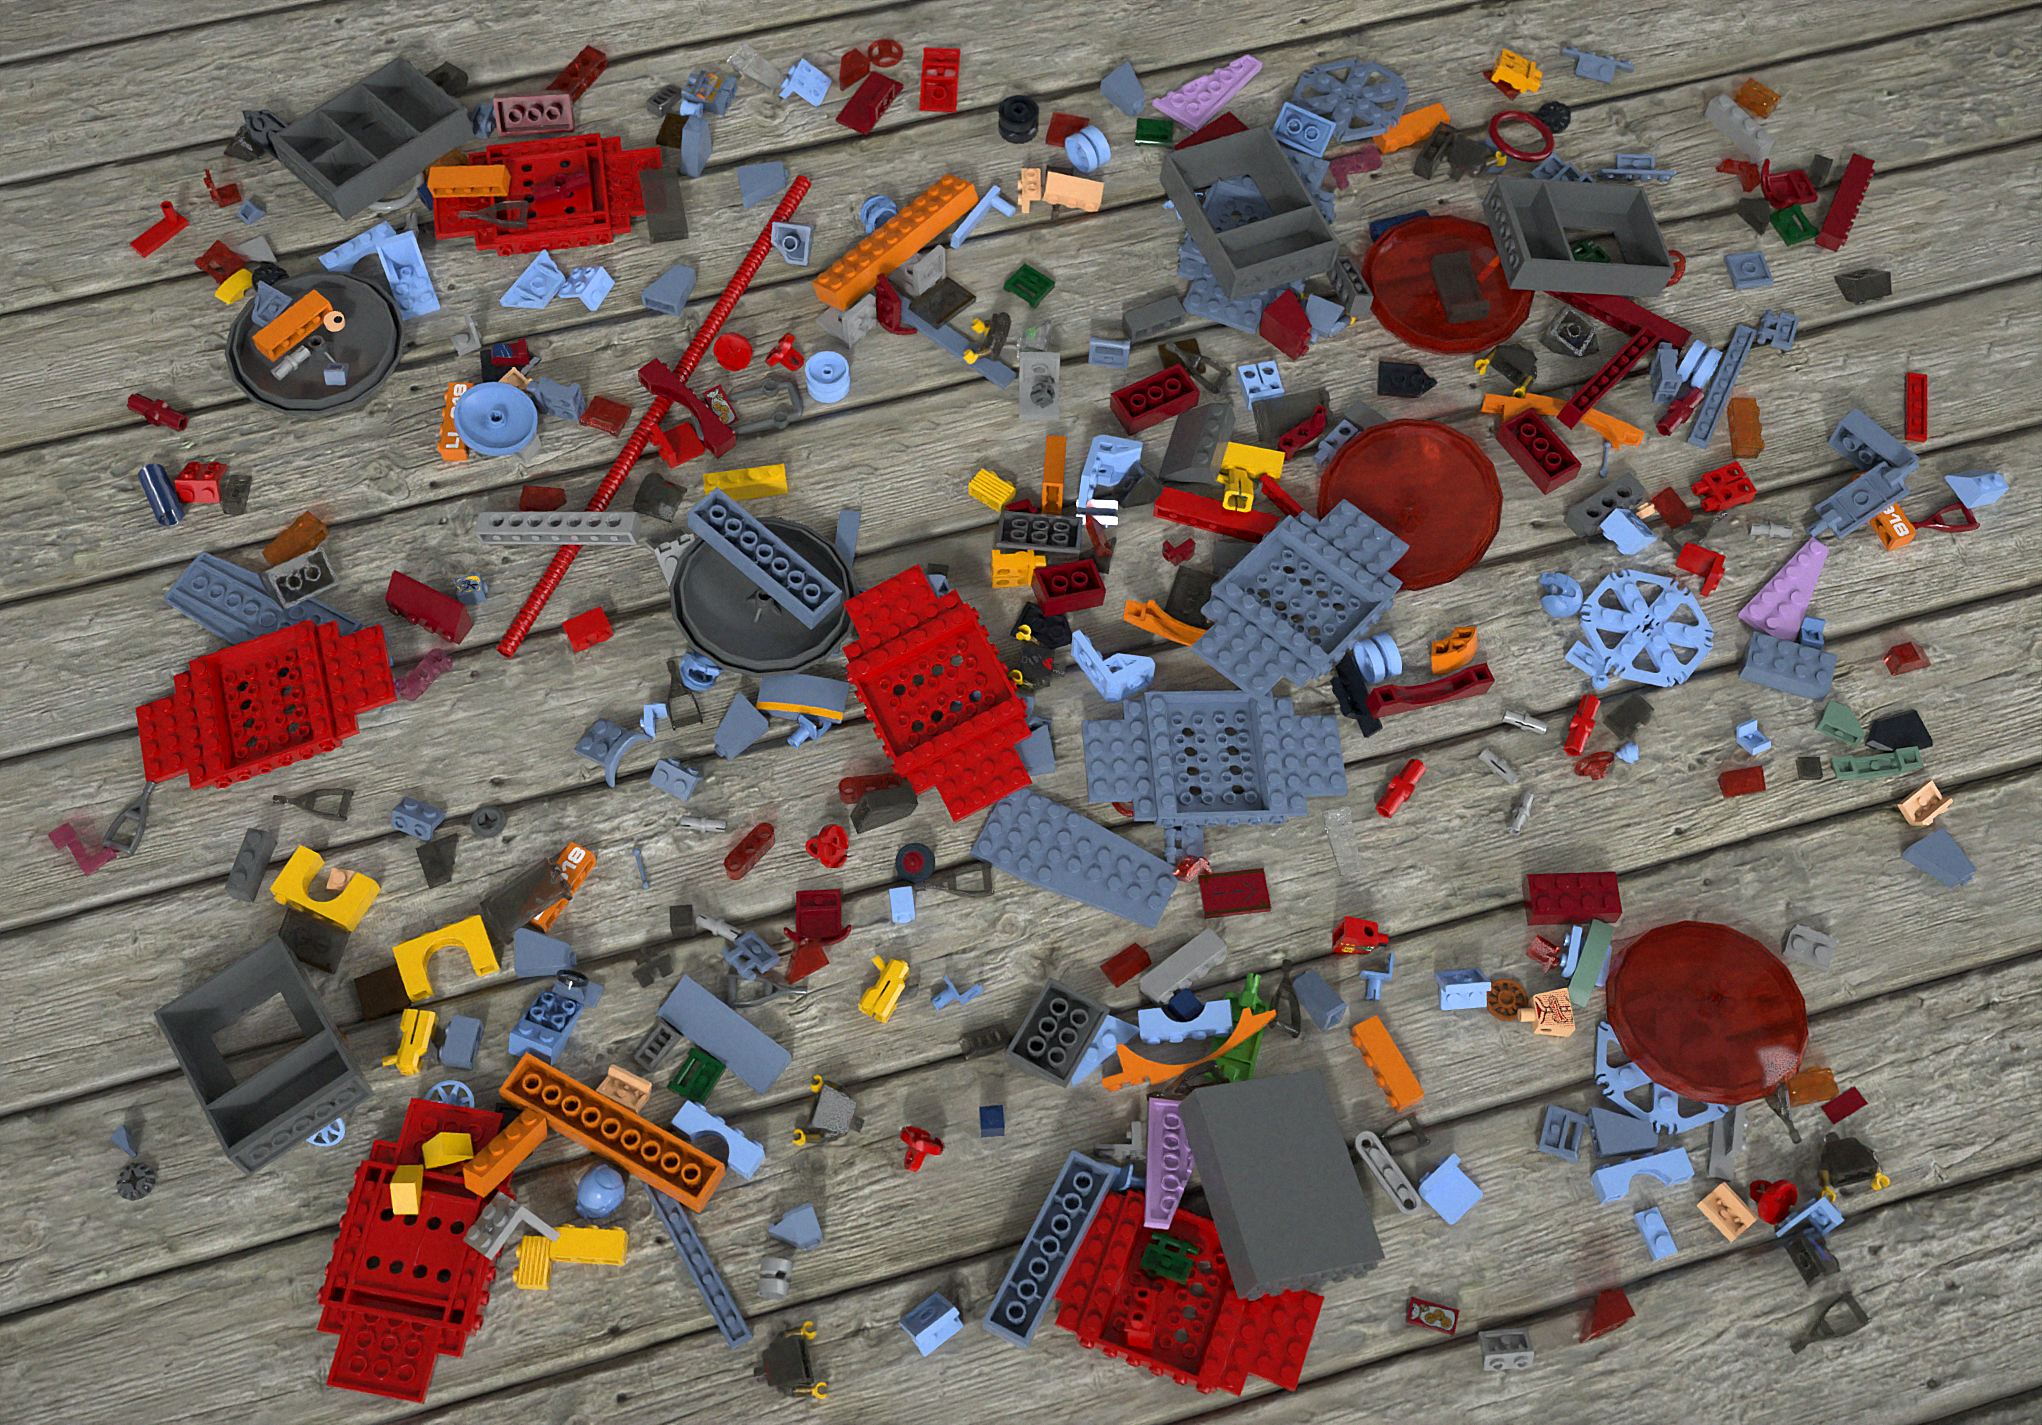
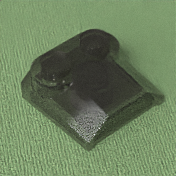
(449, 78)
(658, 497)

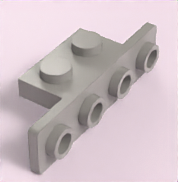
(1727, 1142)

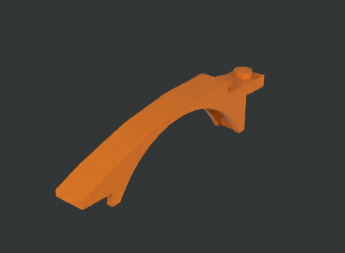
(1612, 429)
(1155, 620)
(1138, 1069)

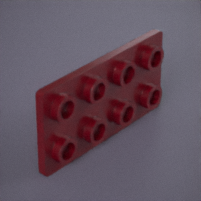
(869, 103)
(1223, 126)

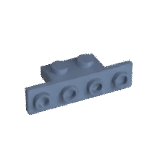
(1596, 67)
(1635, 166)

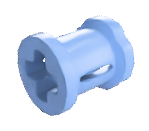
(692, 109)

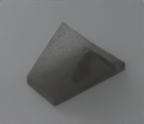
(1755, 213)
(1102, 564)

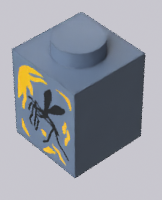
(471, 589)

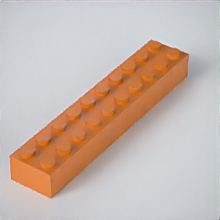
(895, 241)
(614, 1132)

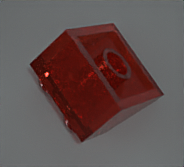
(1607, 1313)

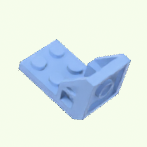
(407, 275)
(1107, 464)
(1114, 686)

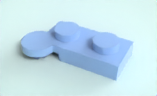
(1587, 661)

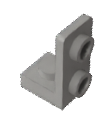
(468, 340)
(1127, 1151)

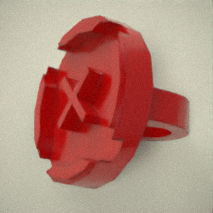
(733, 351)
(783, 353)
(830, 846)
(920, 1145)
(1775, 1201)

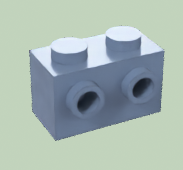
(461, 1042)

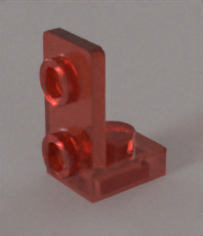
(1747, 170)
(224, 195)

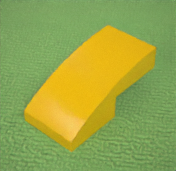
(234, 286)

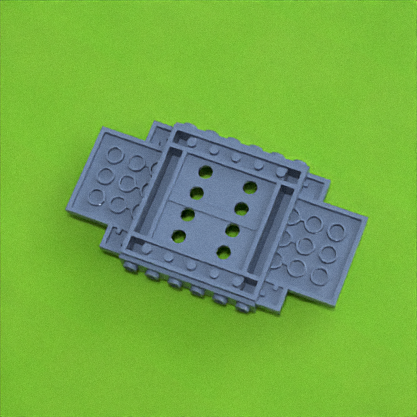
(1243, 197)
(1339, 555)
(1278, 756)

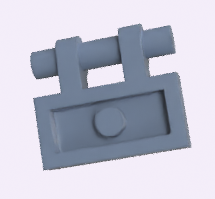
(1784, 331)
(1191, 843)
(755, 951)

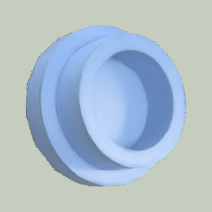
(1629, 752)

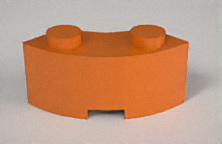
(1454, 650)

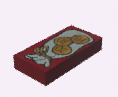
(720, 405)
(1432, 1316)

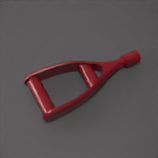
(1941, 526)

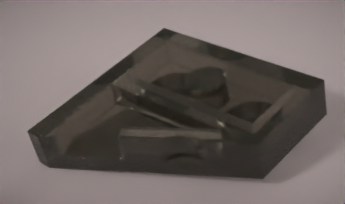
(438, 860)

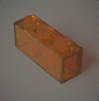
(1745, 428)
(299, 538)

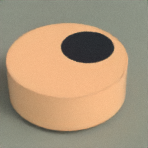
(334, 321)

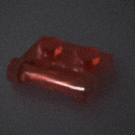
(224, 258)
(606, 411)

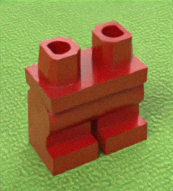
(1141, 1317)

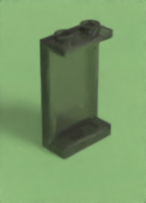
(663, 204)
(1458, 287)
(1281, 414)
(525, 898)

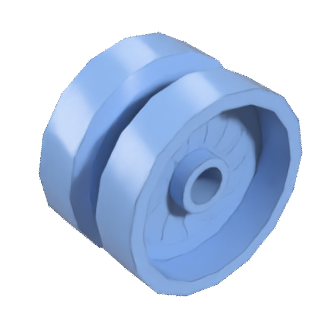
(1087, 150)
(1701, 366)
(827, 377)
(1377, 658)

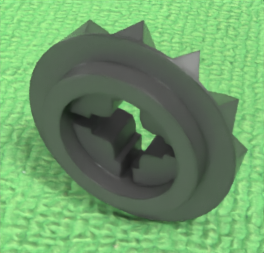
(479, 819)
(143, 1186)

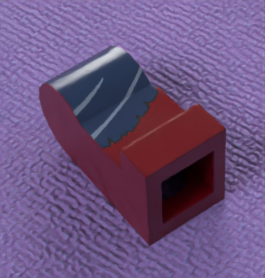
(510, 354)

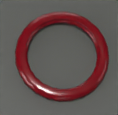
(1512, 152)

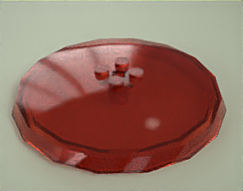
(1407, 296)
(1424, 469)
(1707, 1012)

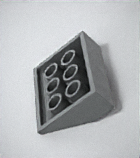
(1198, 444)
(1040, 532)
(1056, 1034)

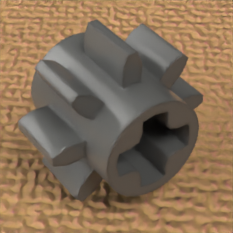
(1042, 395)

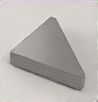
(256, 250)

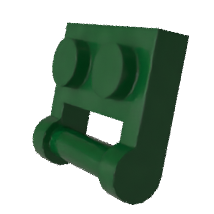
(1154, 132)
(1789, 229)
(1033, 281)
(703, 1079)

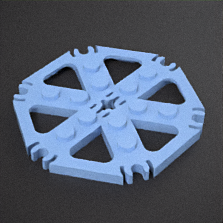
(1656, 638)
(1631, 1076)

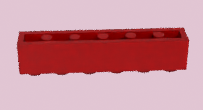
(1212, 516)

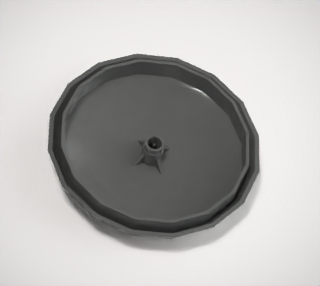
(368, 343)
(744, 626)

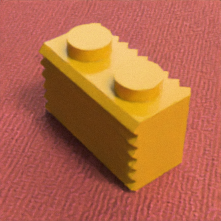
(991, 490)
(534, 1263)

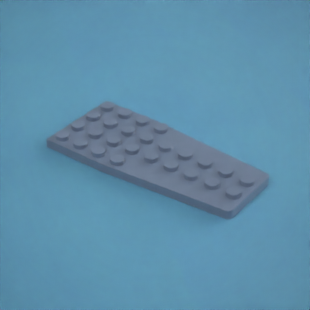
(236, 605)
(1075, 858)

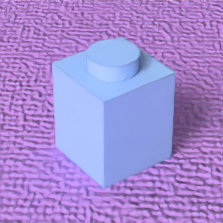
(902, 904)

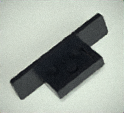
(1352, 696)

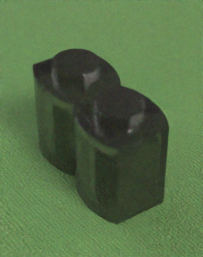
(1629, 716)

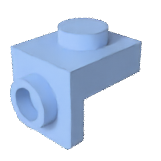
(652, 711)
(1751, 738)

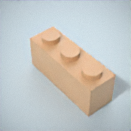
(1072, 191)

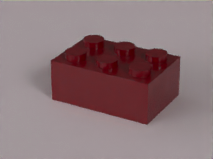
(1068, 587)

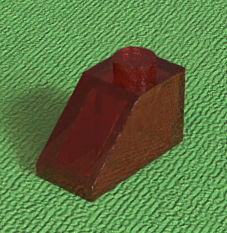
(853, 68)
(541, 499)
(1906, 658)
(805, 960)

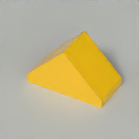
(447, 1149)
(406, 1189)

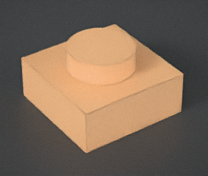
(339, 880)

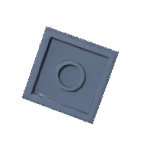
(1748, 270)

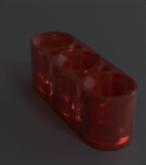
(860, 783)
(751, 841)

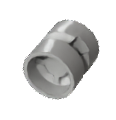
(774, 1283)

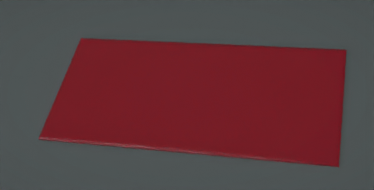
(1844, 1105)

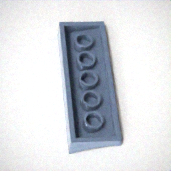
(724, 1035)

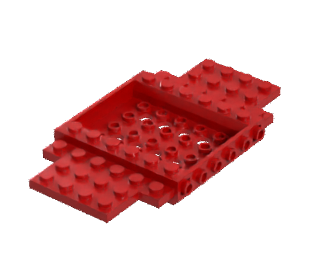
(599, 208)
(906, 635)
(204, 723)
(395, 1322)
(1225, 1337)

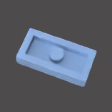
(1655, 1233)

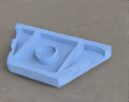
(535, 285)
(1104, 1046)

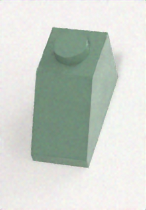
(1840, 723)

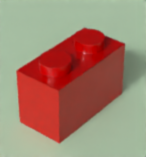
(587, 629)

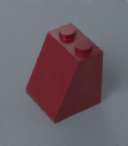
(1287, 326)

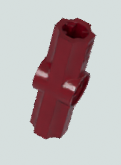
(560, 186)
(1680, 411)
(157, 412)

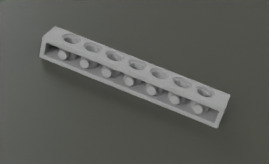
(558, 528)

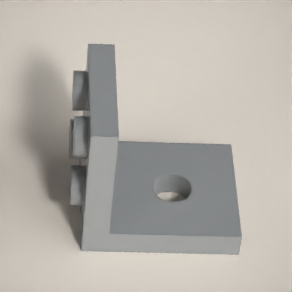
(925, 272)
(855, 321)
(1030, 376)
(669, 548)
(498, 1223)

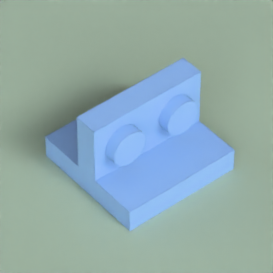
(1462, 988)
(931, 1323)

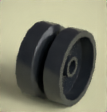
(1018, 119)

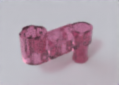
(1367, 161)
(413, 685)
(89, 864)

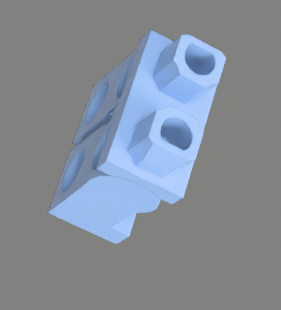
(1259, 383)

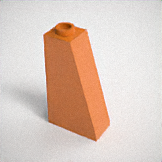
(1053, 475)

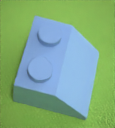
(1977, 487)
(1627, 531)

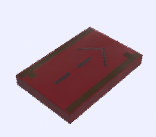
(1234, 893)

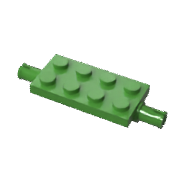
(1241, 1061)

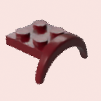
(1786, 187)
(889, 307)
(819, 917)

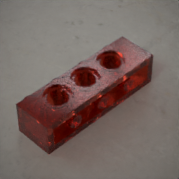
(581, 72)

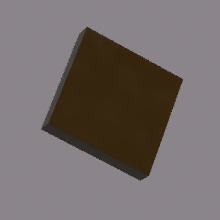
(671, 131)
(1170, 359)
(382, 992)

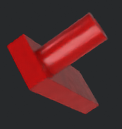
(160, 232)

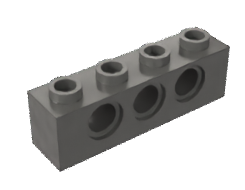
(1350, 286)
(1579, 518)

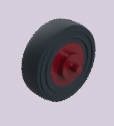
(915, 862)

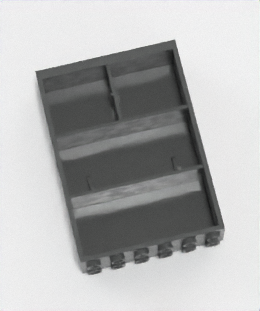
(372, 137)
(1280, 1184)

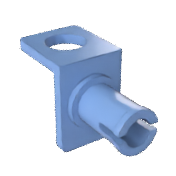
(807, 729)
(1375, 979)
(950, 994)
(1125, 1178)

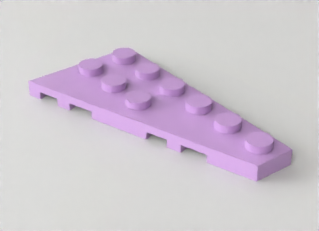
(1208, 94)
(1784, 599)
(1167, 1162)

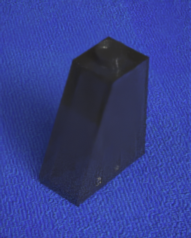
(883, 807)

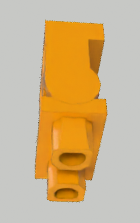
(1516, 71)
(1014, 569)

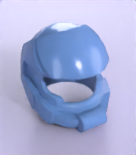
(875, 207)
(1561, 601)
(695, 669)
(599, 1192)

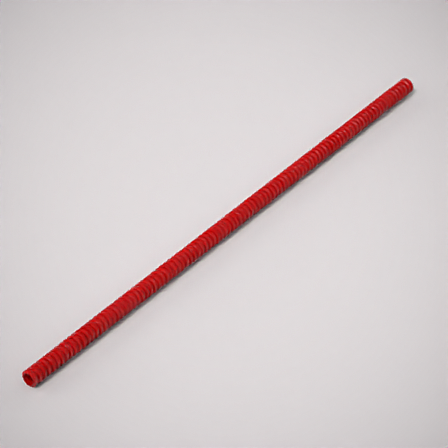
(654, 415)

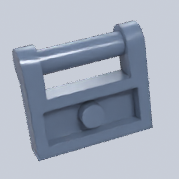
(1115, 357)
(1555, 1131)

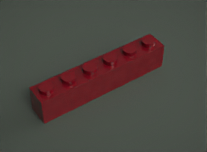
(1845, 202)

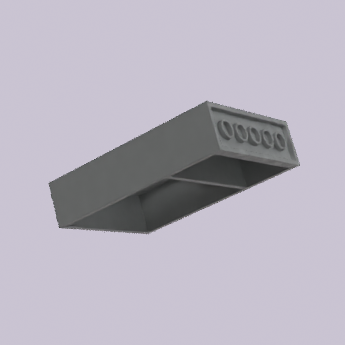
(1533, 249)
(1265, 252)
(290, 1096)

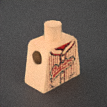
(1549, 1013)

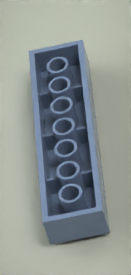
(764, 558)
(1048, 1250)

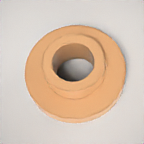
(1645, 510)

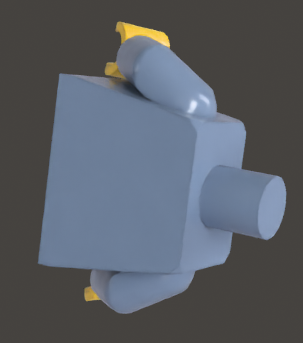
(1324, 316)

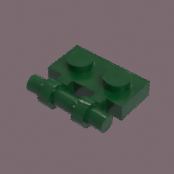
(1595, 255)
(1167, 1263)

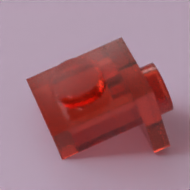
(1191, 867)
(1544, 953)

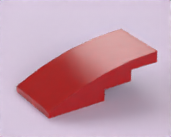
(939, 80)

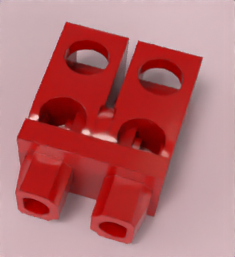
(1724, 488)

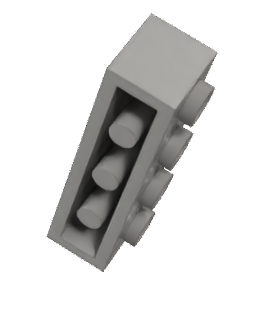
(1739, 127)
(1183, 968)

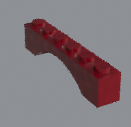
(662, 382)
(1398, 699)

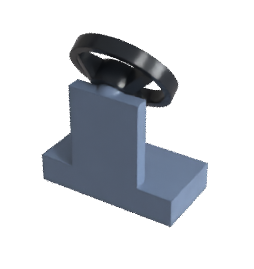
(577, 988)

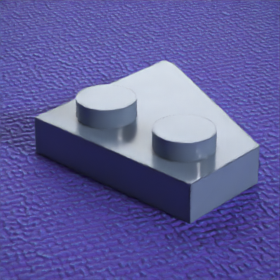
(269, 304)

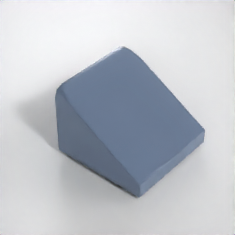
(250, 212)
(336, 373)
(123, 1138)

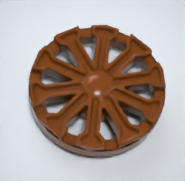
(1506, 999)

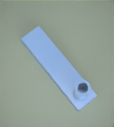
(991, 199)

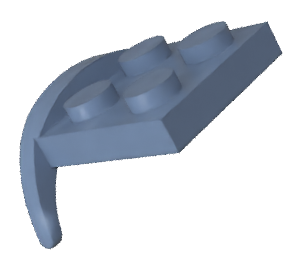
(606, 745)

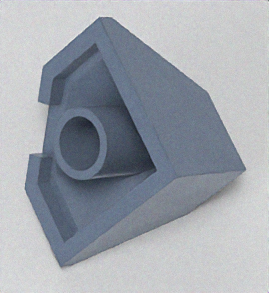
(793, 241)
(798, 1228)

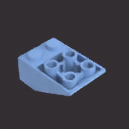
(545, 1027)

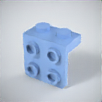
(806, 82)
(588, 284)
(1573, 947)
(1449, 1190)
(1820, 1214)

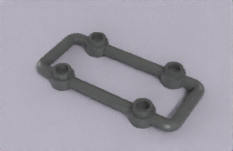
(779, 419)

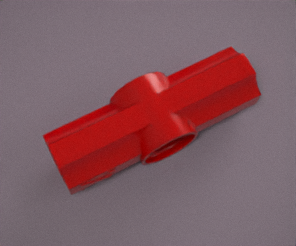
(1581, 725)
(1400, 788)

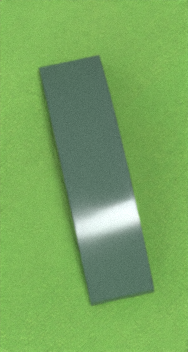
(1877, 766)
(1590, 962)

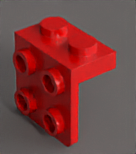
(676, 444)
(200, 482)
(1702, 563)

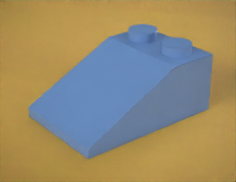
(1302, 130)

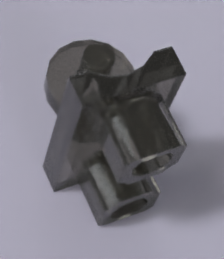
(662, 964)

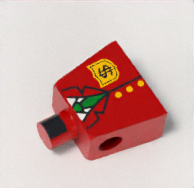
(1357, 936)

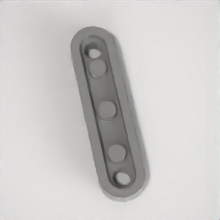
(1387, 1173)

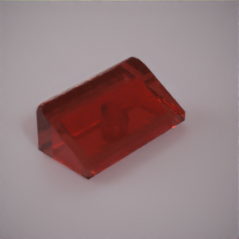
(1505, 87)
(1672, 508)
(1097, 537)
(1742, 781)
(1126, 965)

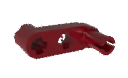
(1311, 428)

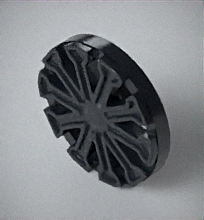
(1554, 117)
(268, 278)

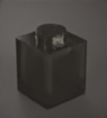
(1819, 170)
(682, 920)

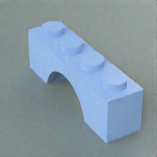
(347, 254)
(1214, 1020)
(695, 1123)
(1670, 1167)

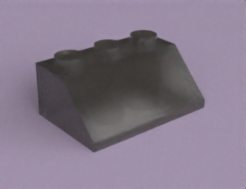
(299, 578)

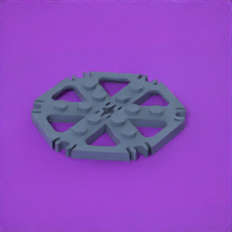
(1362, 98)

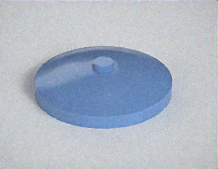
(495, 418)

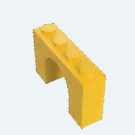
(344, 911)
(414, 955)

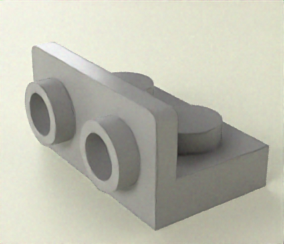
(1809, 946)
(1506, 1349)

